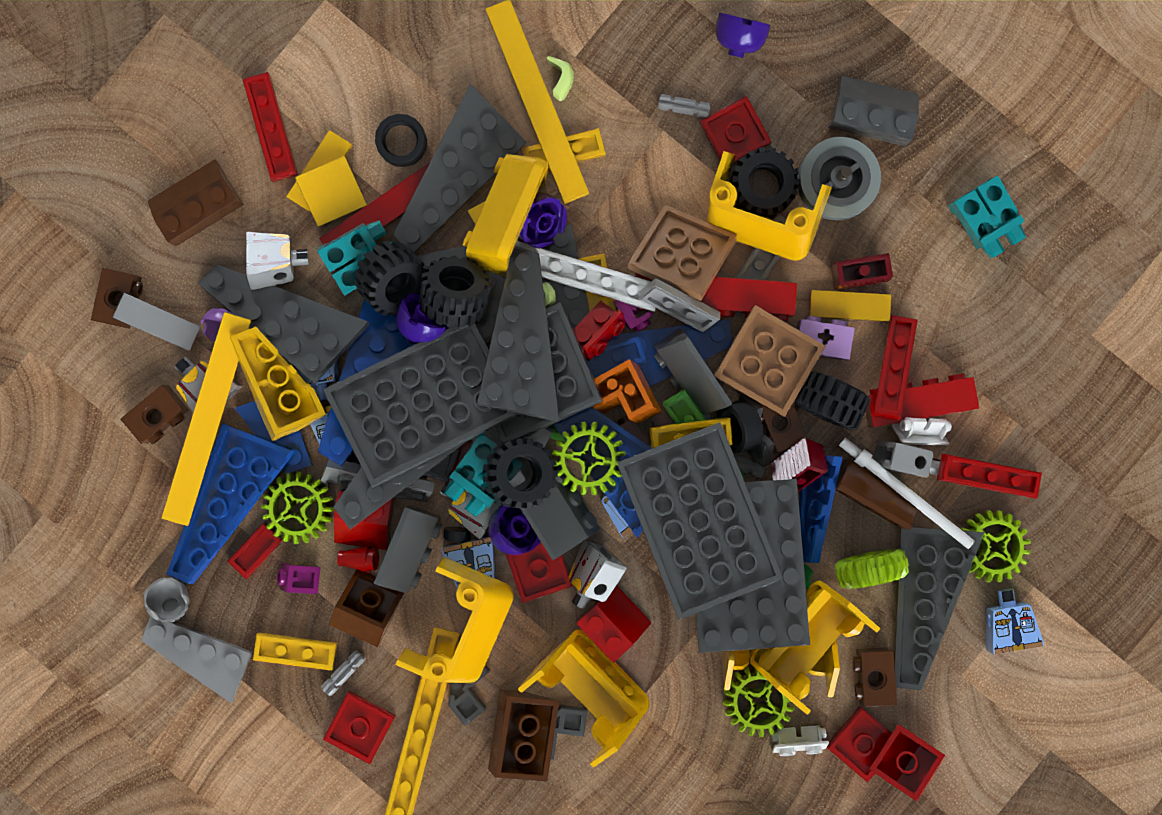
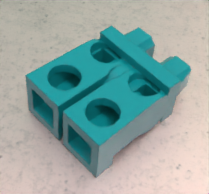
(989, 214)
(348, 247)
(470, 473)

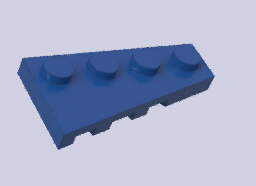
(815, 510)

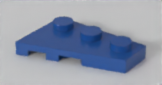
(294, 441)

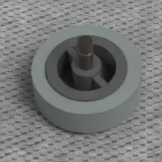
(845, 167)

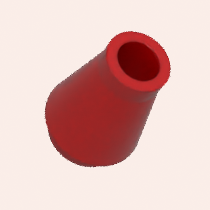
(360, 559)

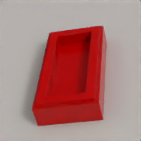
(254, 551)

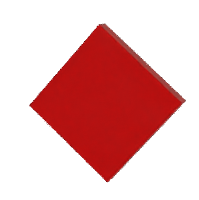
(735, 130)
(538, 574)
(359, 727)
(859, 742)

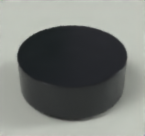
(456, 534)

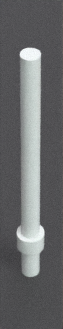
(864, 458)

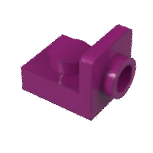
(629, 314)
(298, 578)

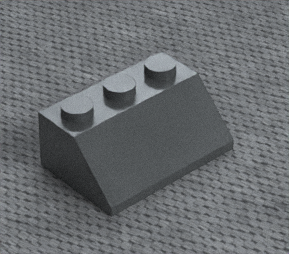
(875, 111)
(690, 372)
(561, 518)
(408, 549)

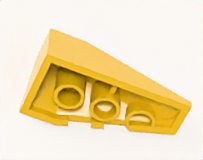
(278, 389)

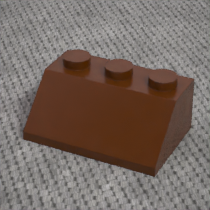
(194, 203)
(874, 495)
(523, 736)

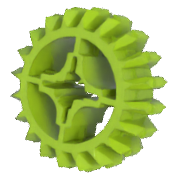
(566, 454)
(305, 517)
(1002, 538)
(871, 568)
(752, 711)

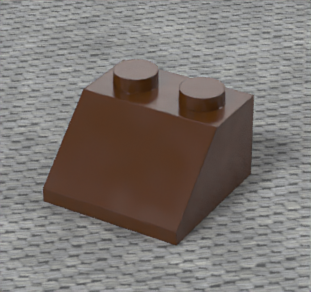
(365, 608)

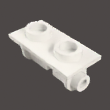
(916, 432)
(810, 740)

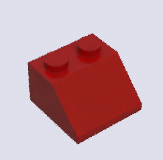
(372, 531)
(614, 624)
(907, 762)

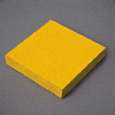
(330, 191)

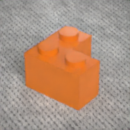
(628, 387)

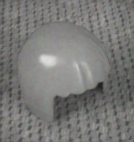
(166, 599)

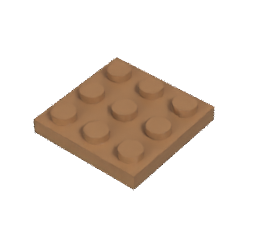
(682, 252)
(769, 360)

